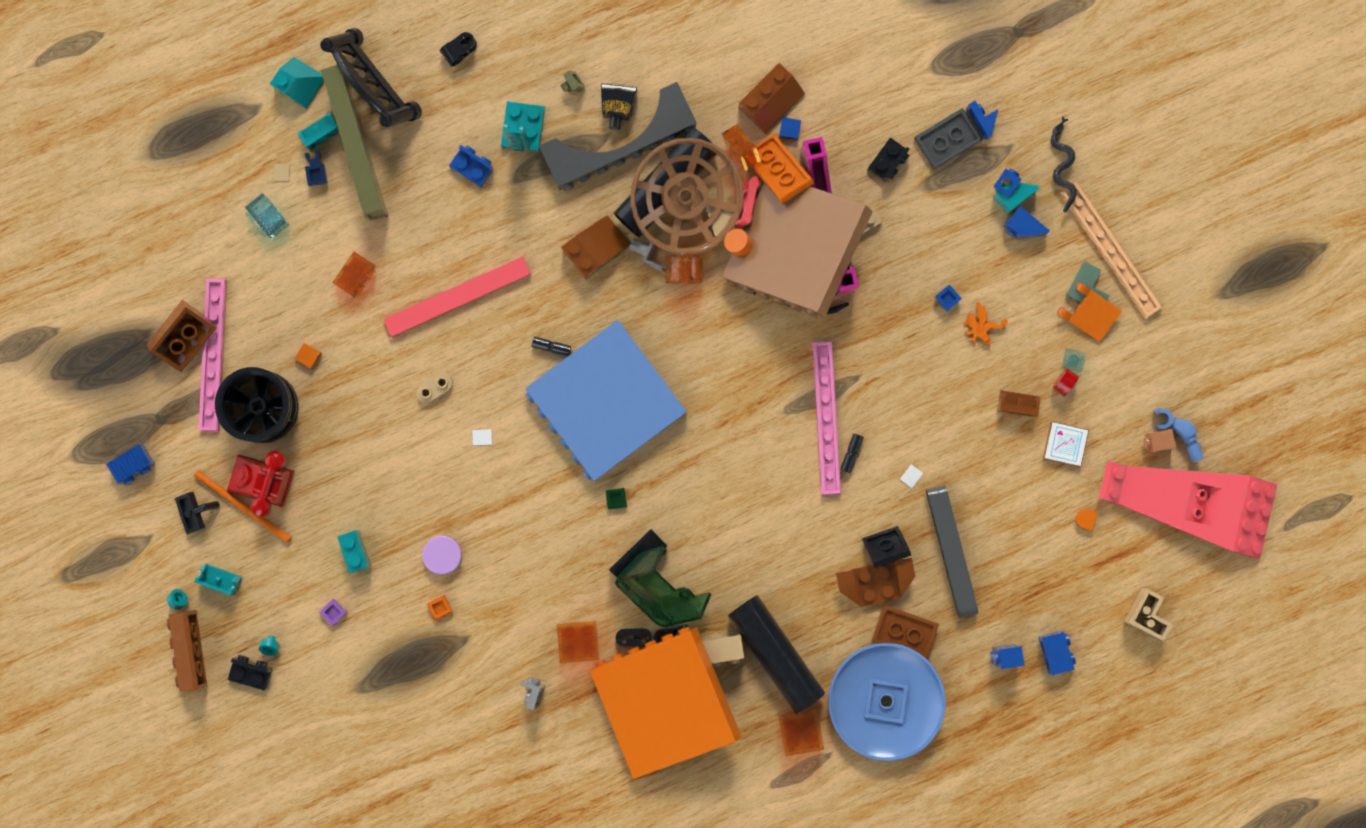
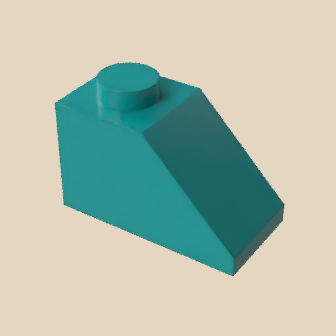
(1019, 195)

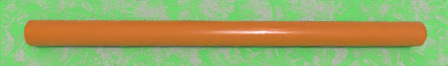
(242, 506)

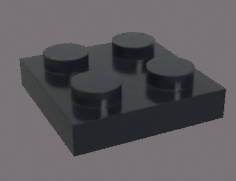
(886, 547)

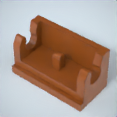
(1018, 403)

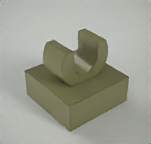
(572, 82)

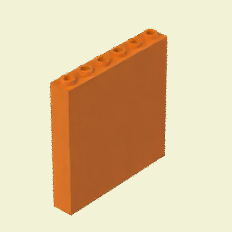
(665, 702)

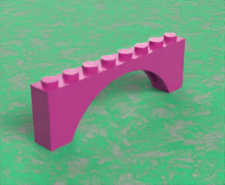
(816, 166)

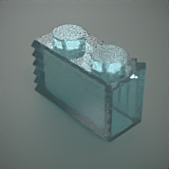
(266, 215)

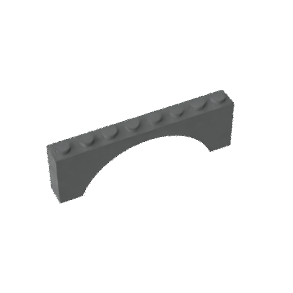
(574, 165)

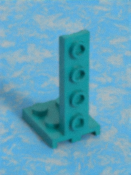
(522, 126)

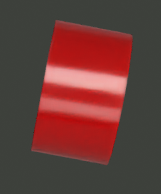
(1065, 382)

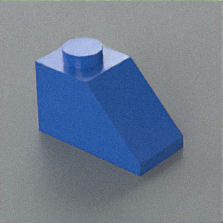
(1024, 225)

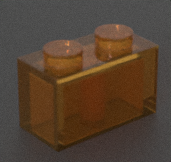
(741, 147)
(354, 274)

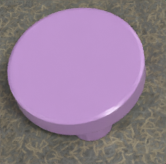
(442, 555)

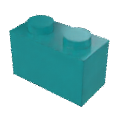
(354, 551)

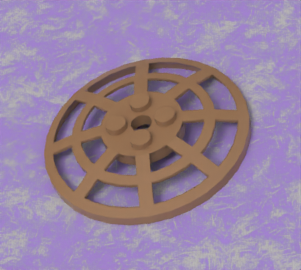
(697, 198)

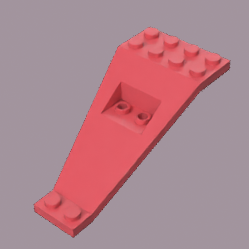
(1208, 505)

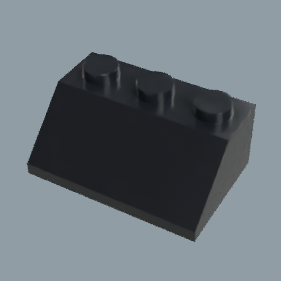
(647, 542)

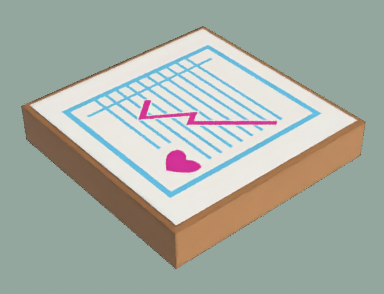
(1065, 444)

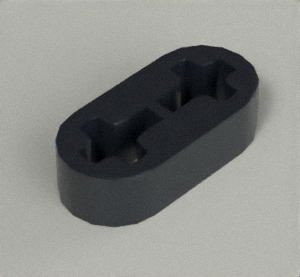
(633, 631)

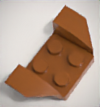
(876, 585)

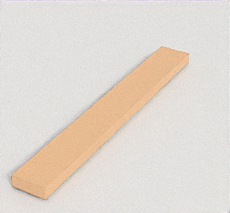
(1112, 253)

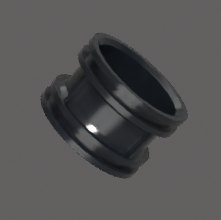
(230, 393)

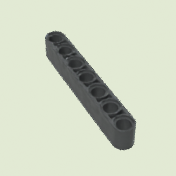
(952, 551)

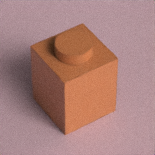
(1159, 440)

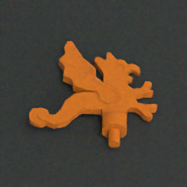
(980, 329)

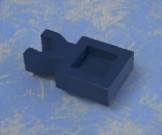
(315, 172)

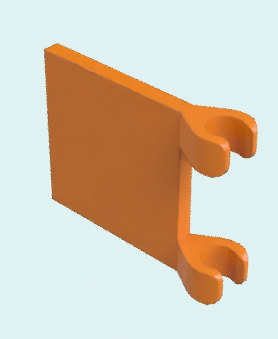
(1093, 314)

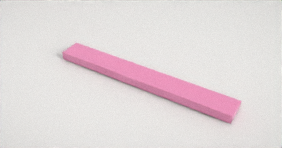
(212, 354)
(826, 418)

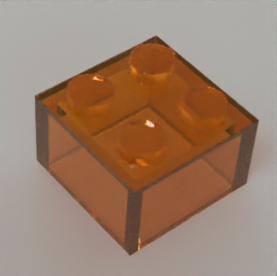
(578, 641)
(800, 732)

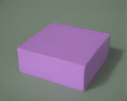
(333, 612)

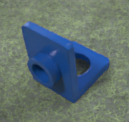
(1008, 174)

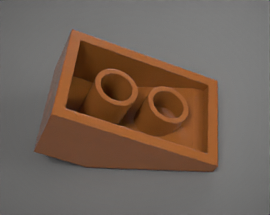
(595, 247)

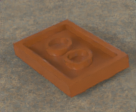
(905, 629)

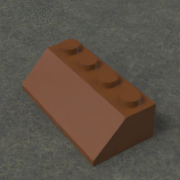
(187, 651)

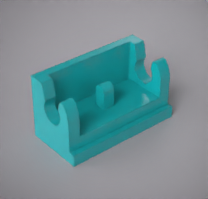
(319, 131)
(218, 579)

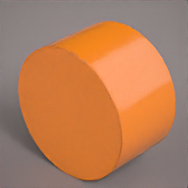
(738, 242)

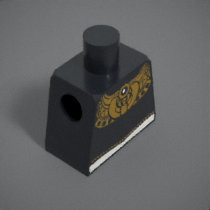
(617, 103)

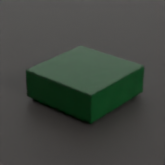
(616, 498)

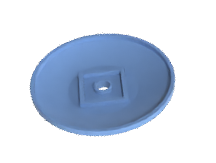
(891, 730)

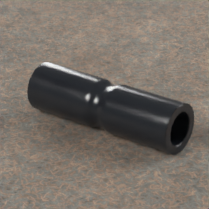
(548, 345)
(850, 456)

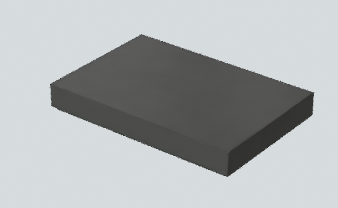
(948, 138)

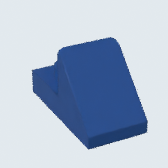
(984, 123)

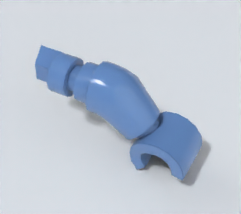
(1185, 430)

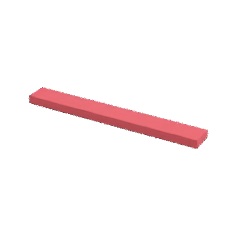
(457, 297)

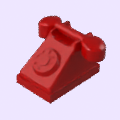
(263, 481)

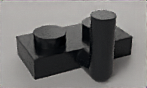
(191, 512)

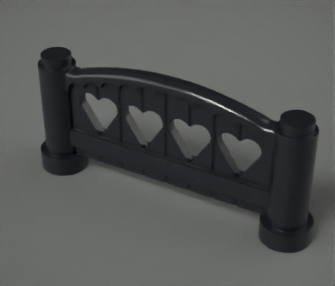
(350, 44)

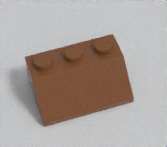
(771, 98)
(181, 336)

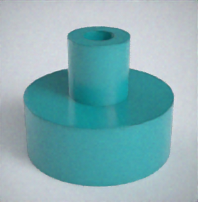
(177, 599)
(269, 646)

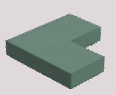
(1087, 275)

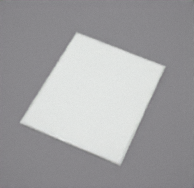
(482, 437)
(911, 476)

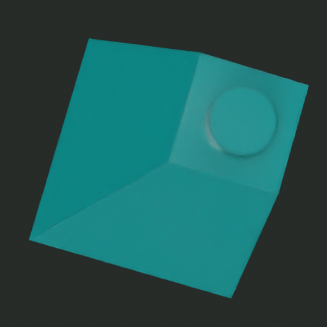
(297, 81)

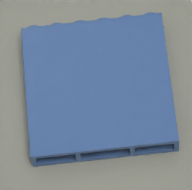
(605, 401)

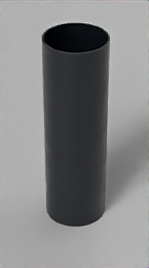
(624, 211)
(776, 654)

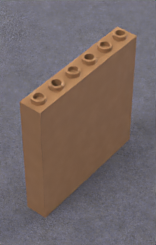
(799, 248)

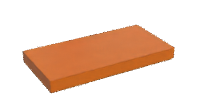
(780, 170)

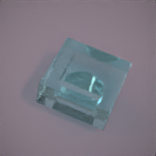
(1073, 360)

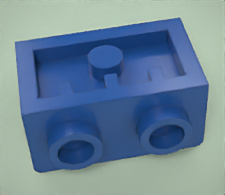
(471, 166)

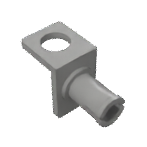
(648, 252)

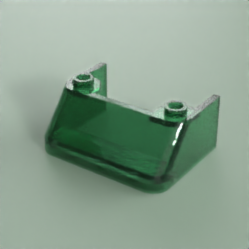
(655, 595)

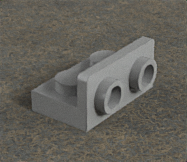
(533, 696)

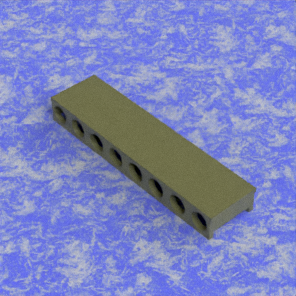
(354, 143)

